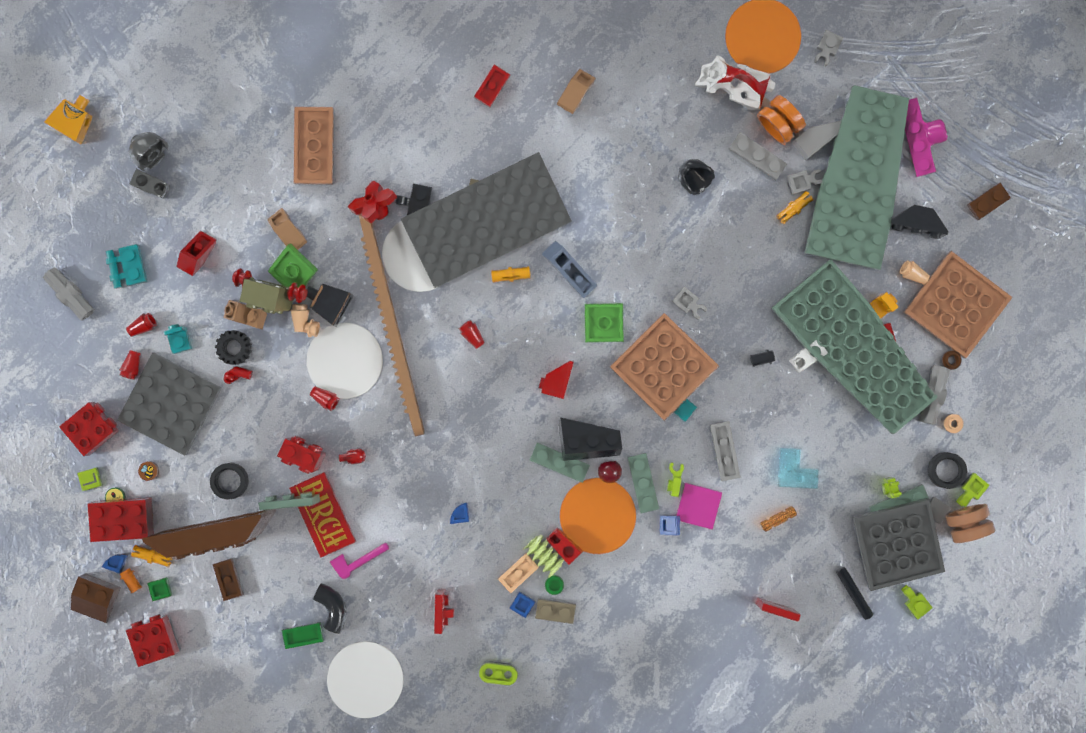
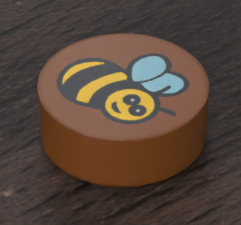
(148, 471)

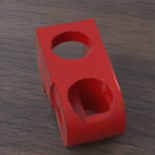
(564, 546)

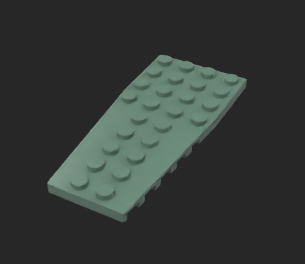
(860, 181)
(858, 346)

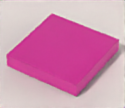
(698, 505)

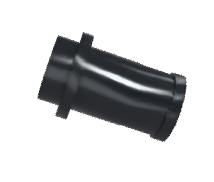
(762, 358)

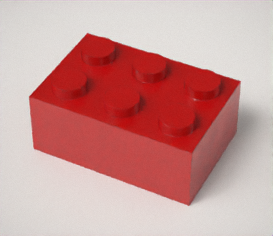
(120, 519)

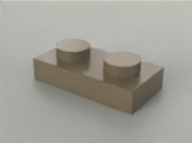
(555, 611)

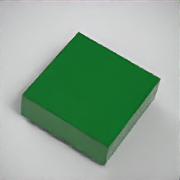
(159, 589)

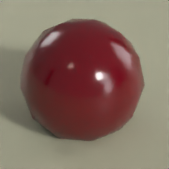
(610, 471)

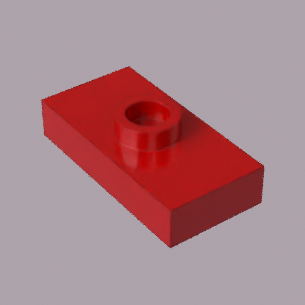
(492, 86)

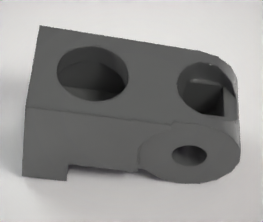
(149, 183)

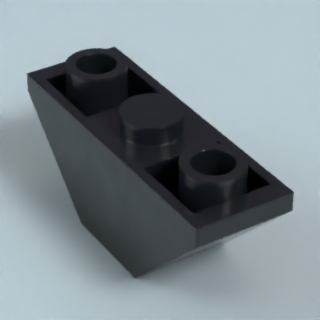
(919, 221)

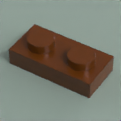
(989, 201)
(228, 579)

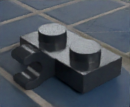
(419, 198)

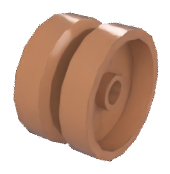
(970, 523)

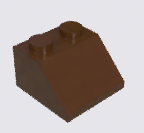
(94, 597)

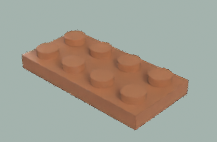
(313, 145)

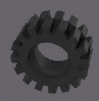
(222, 347)

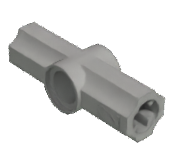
(68, 293)
(937, 383)

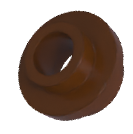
(957, 360)

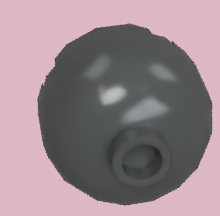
(147, 150)

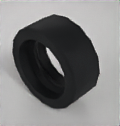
(962, 473)
(229, 495)

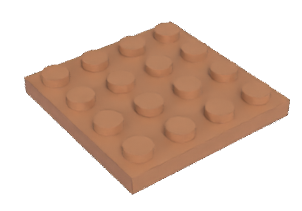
(957, 304)
(664, 366)

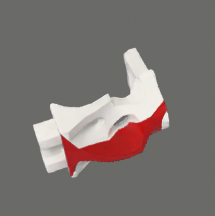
(750, 81)

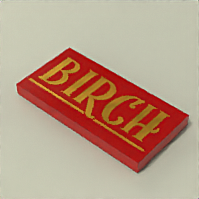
(326, 518)

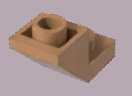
(575, 91)
(286, 229)
(240, 313)

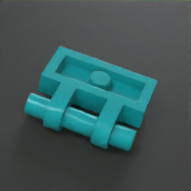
(132, 266)

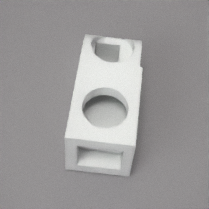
(805, 359)

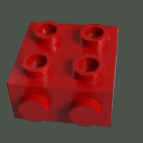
(89, 428)
(298, 453)
(152, 640)

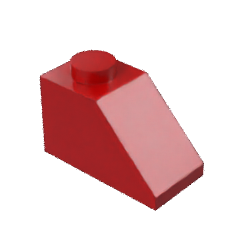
(195, 253)

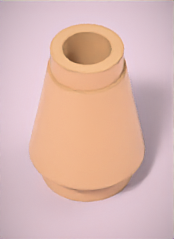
(913, 272)
(299, 316)

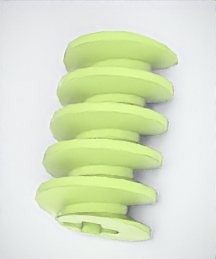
(544, 555)

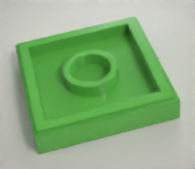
(292, 267)
(604, 323)

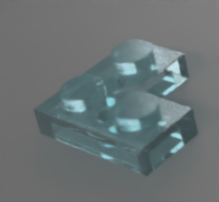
(791, 475)

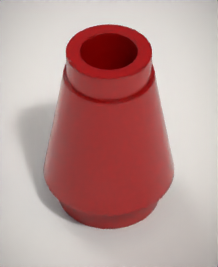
(142, 324)
(472, 334)
(130, 366)
(325, 398)

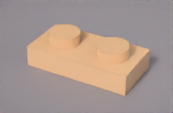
(518, 573)

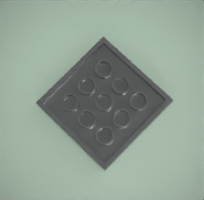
(169, 404)
(899, 544)

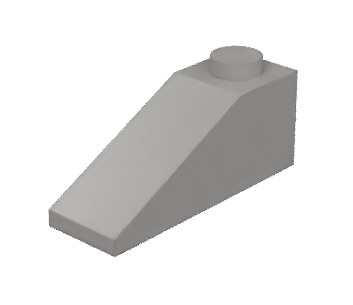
(814, 138)

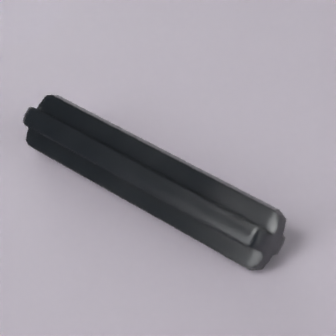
(854, 593)

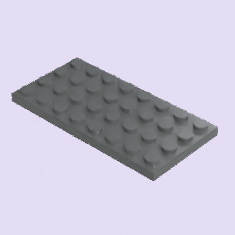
(486, 220)

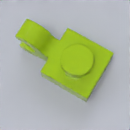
(674, 484)
(973, 488)
(916, 602)

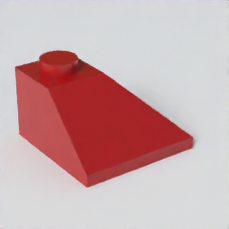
(556, 381)

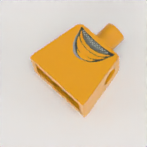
(71, 119)

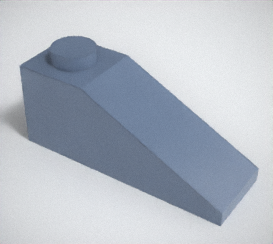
(569, 269)

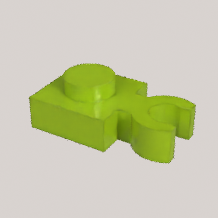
(890, 487)

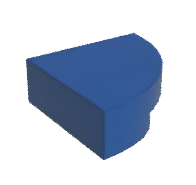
(460, 514)
(115, 563)

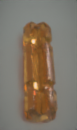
(778, 518)

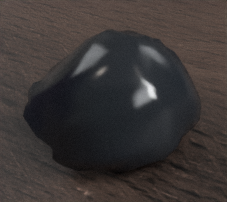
(695, 176)

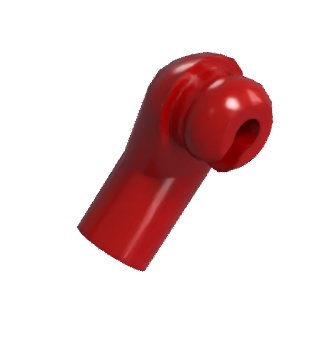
(235, 373)

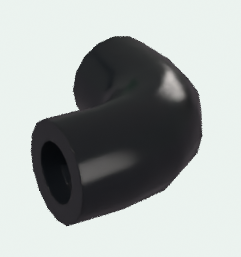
(335, 608)

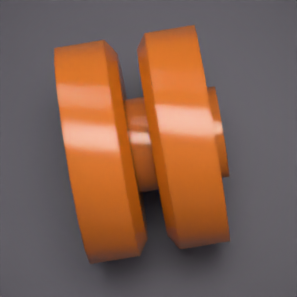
(781, 119)

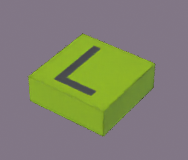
(89, 479)

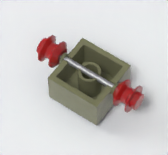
(267, 295)

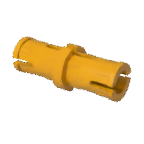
(794, 207)
(510, 274)
(151, 556)

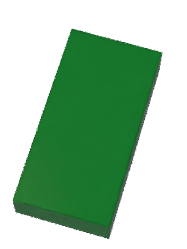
(302, 635)

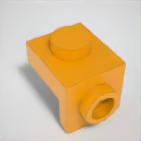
(884, 304)

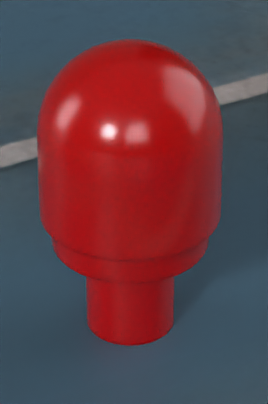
(353, 456)

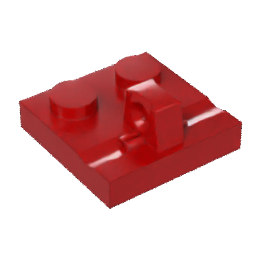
(441, 613)

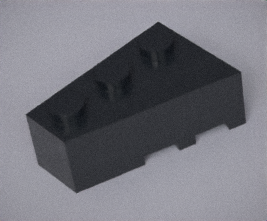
(587, 440)

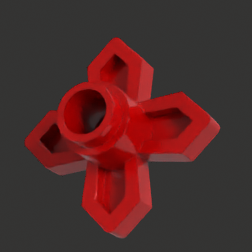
(374, 203)

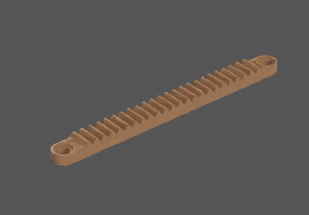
(391, 326)

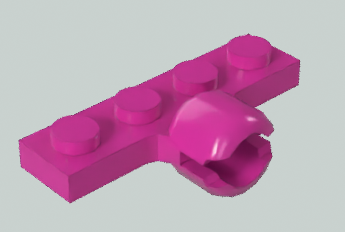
(921, 138)

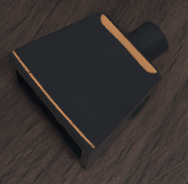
(329, 302)

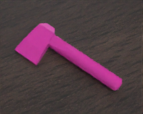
(344, 570)

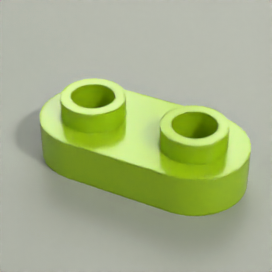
(498, 676)

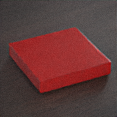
(778, 609)

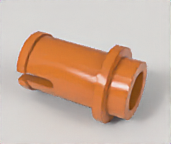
(130, 580)

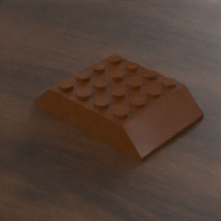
(210, 535)

